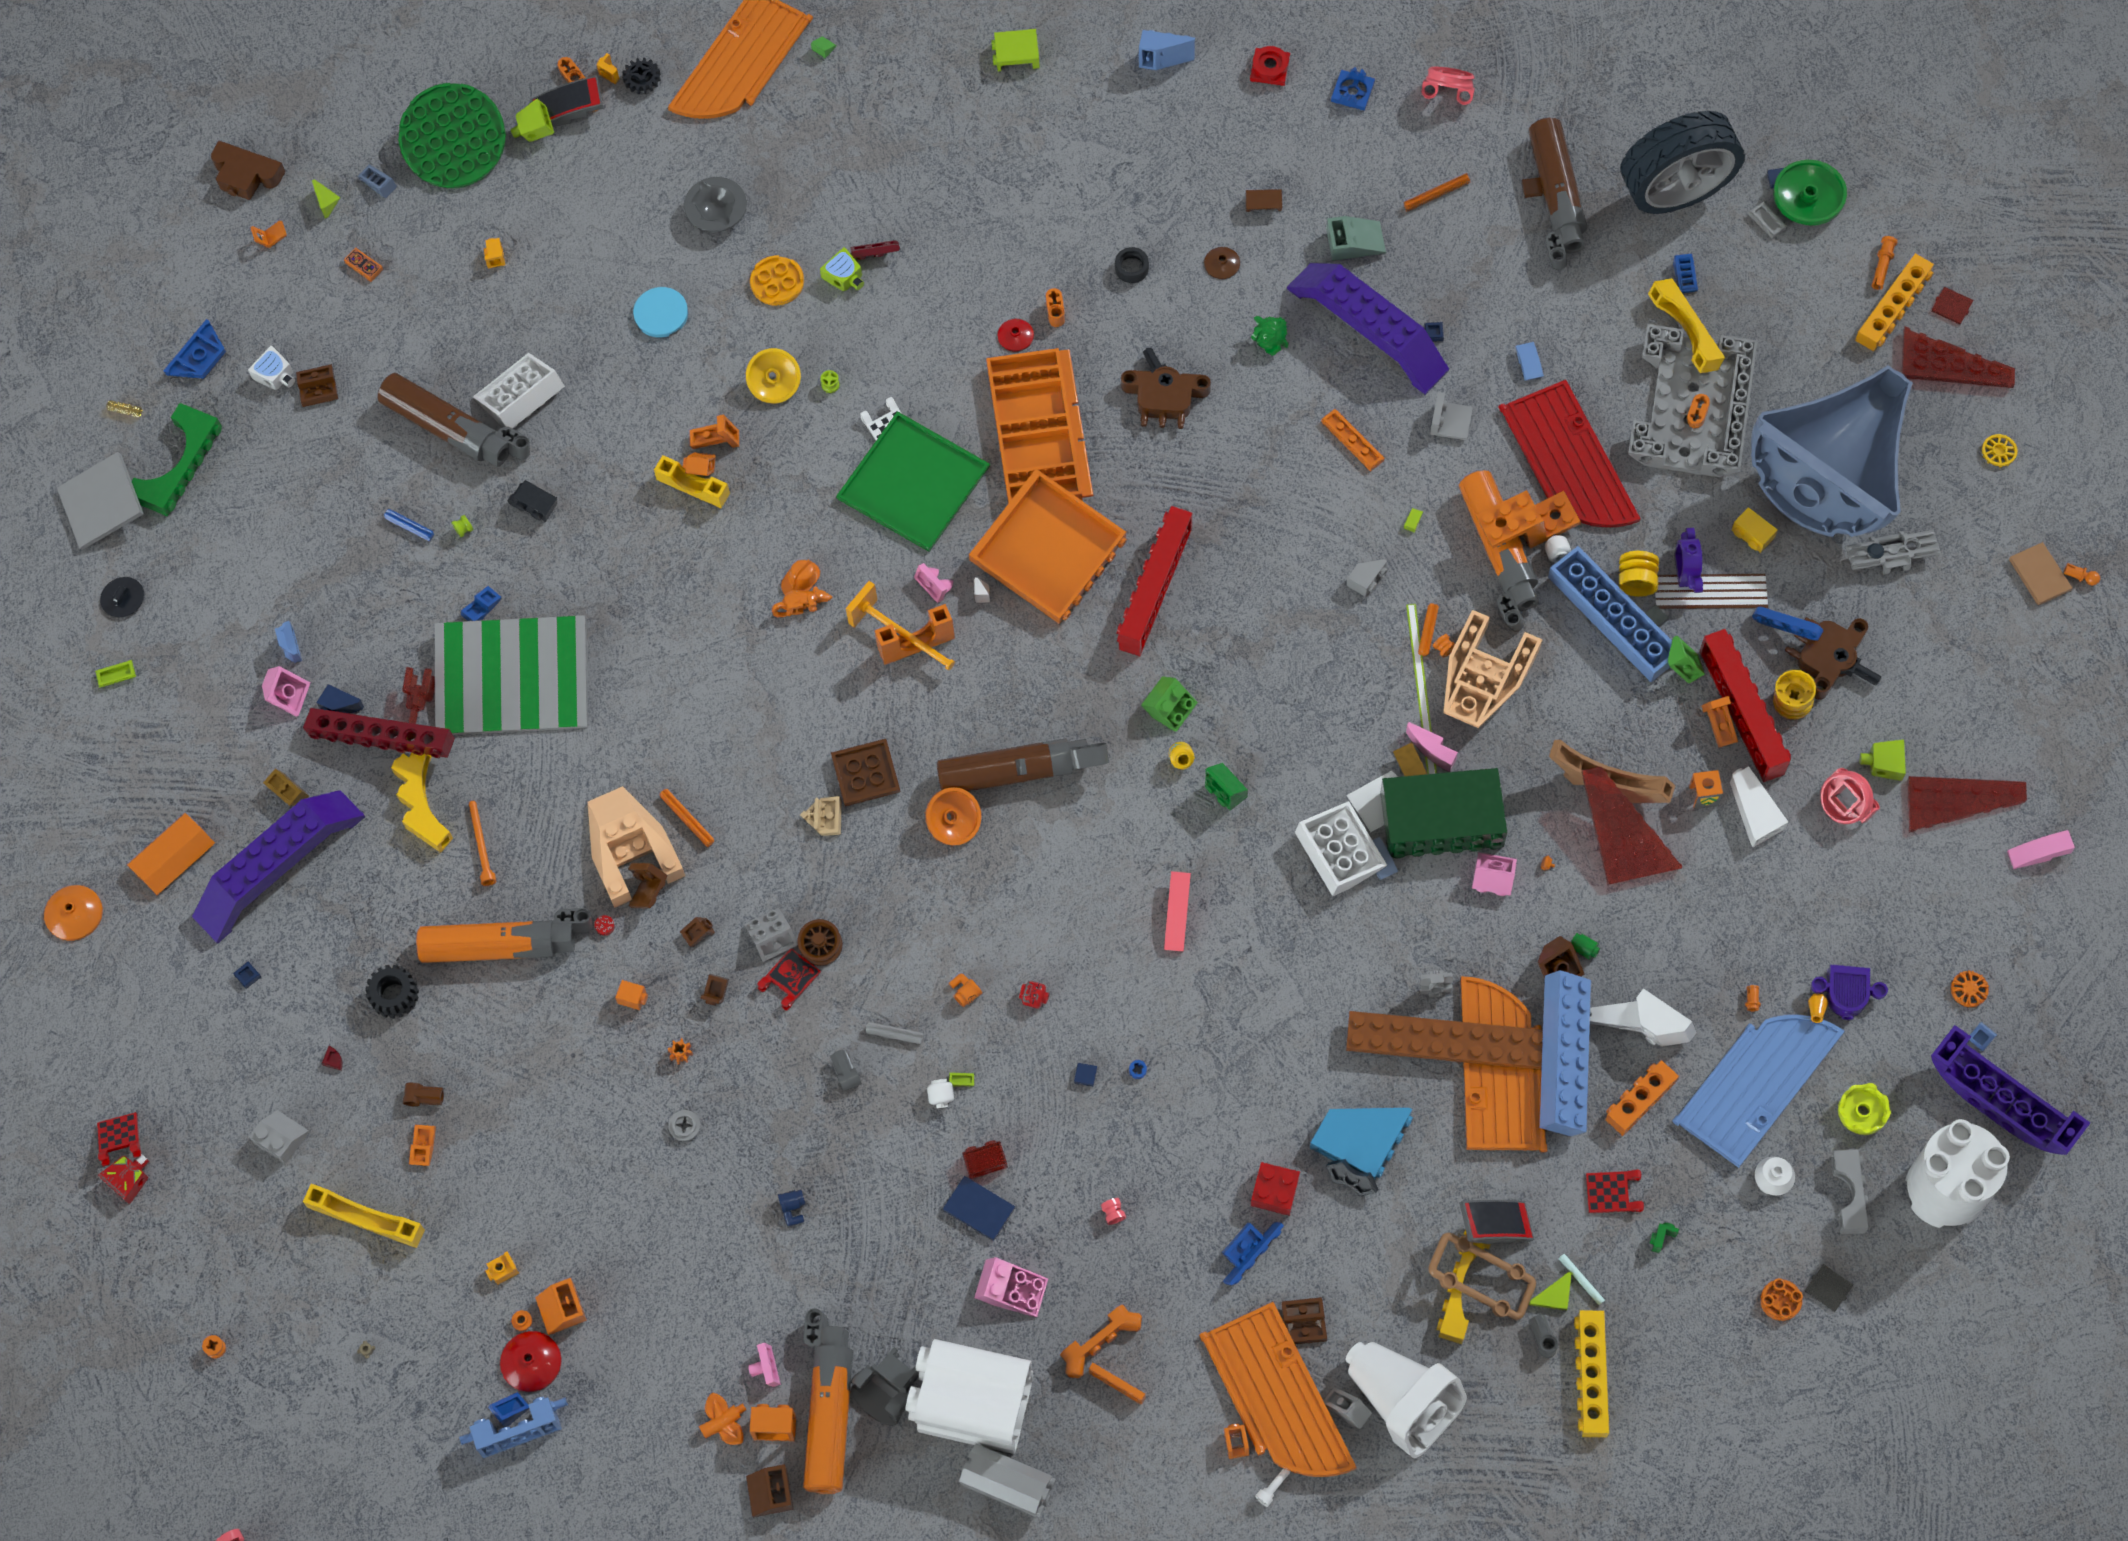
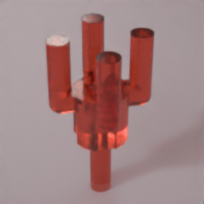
(417, 694)

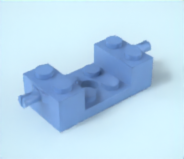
(490, 1442)

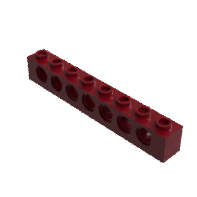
(318, 719)

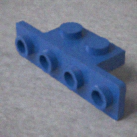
(1246, 1248)

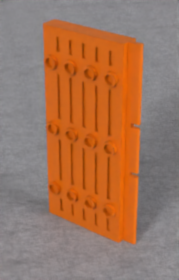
(1037, 420)

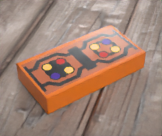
(363, 264)

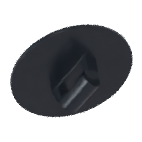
(122, 597)

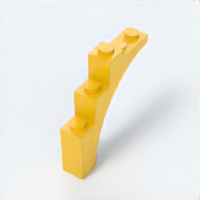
(413, 794)

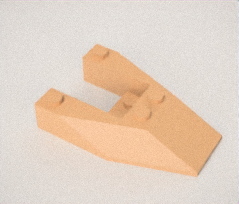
(1481, 682)
(624, 832)

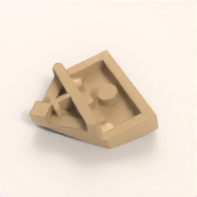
(825, 815)

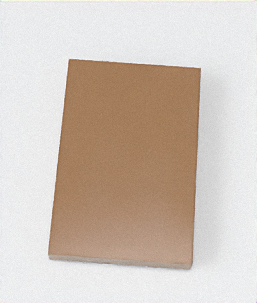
(2040, 573)

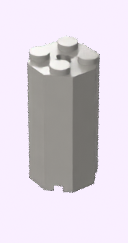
(1007, 1480)

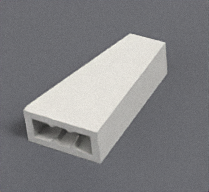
(1757, 809)

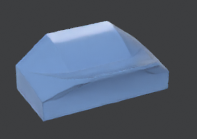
(288, 642)

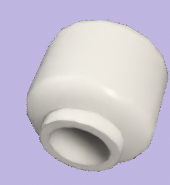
(1557, 548)
(940, 1093)

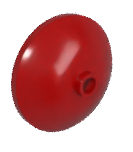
(532, 1374)

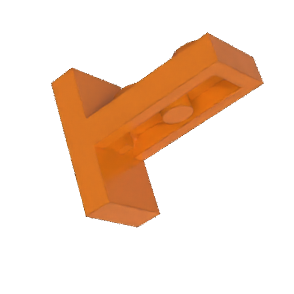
(714, 434)
(1721, 721)

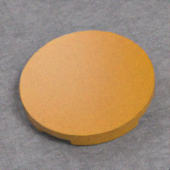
(776, 280)

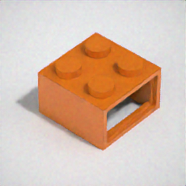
(773, 1423)

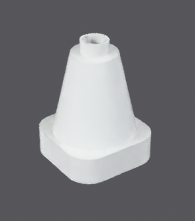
(1409, 1397)

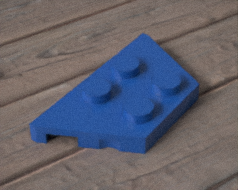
(198, 354)

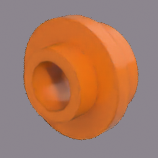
(521, 1326)

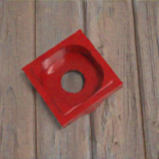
(1275, 75)

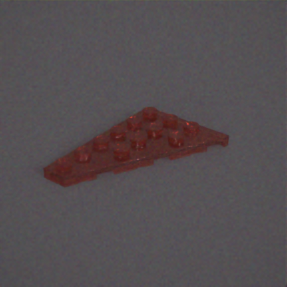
(1624, 838)

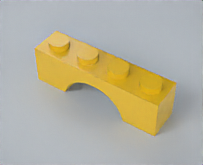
(709, 490)

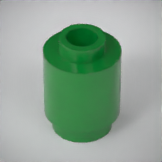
(1585, 946)

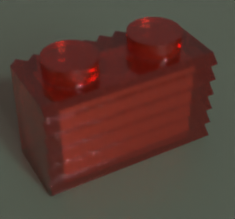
(984, 1159)

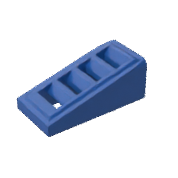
(1681, 262)

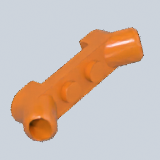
(1075, 1354)

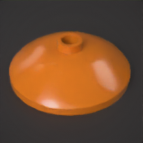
(964, 816)
(78, 921)

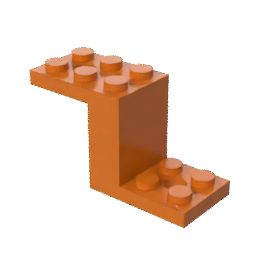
(1528, 519)

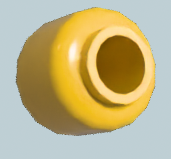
(1181, 755)

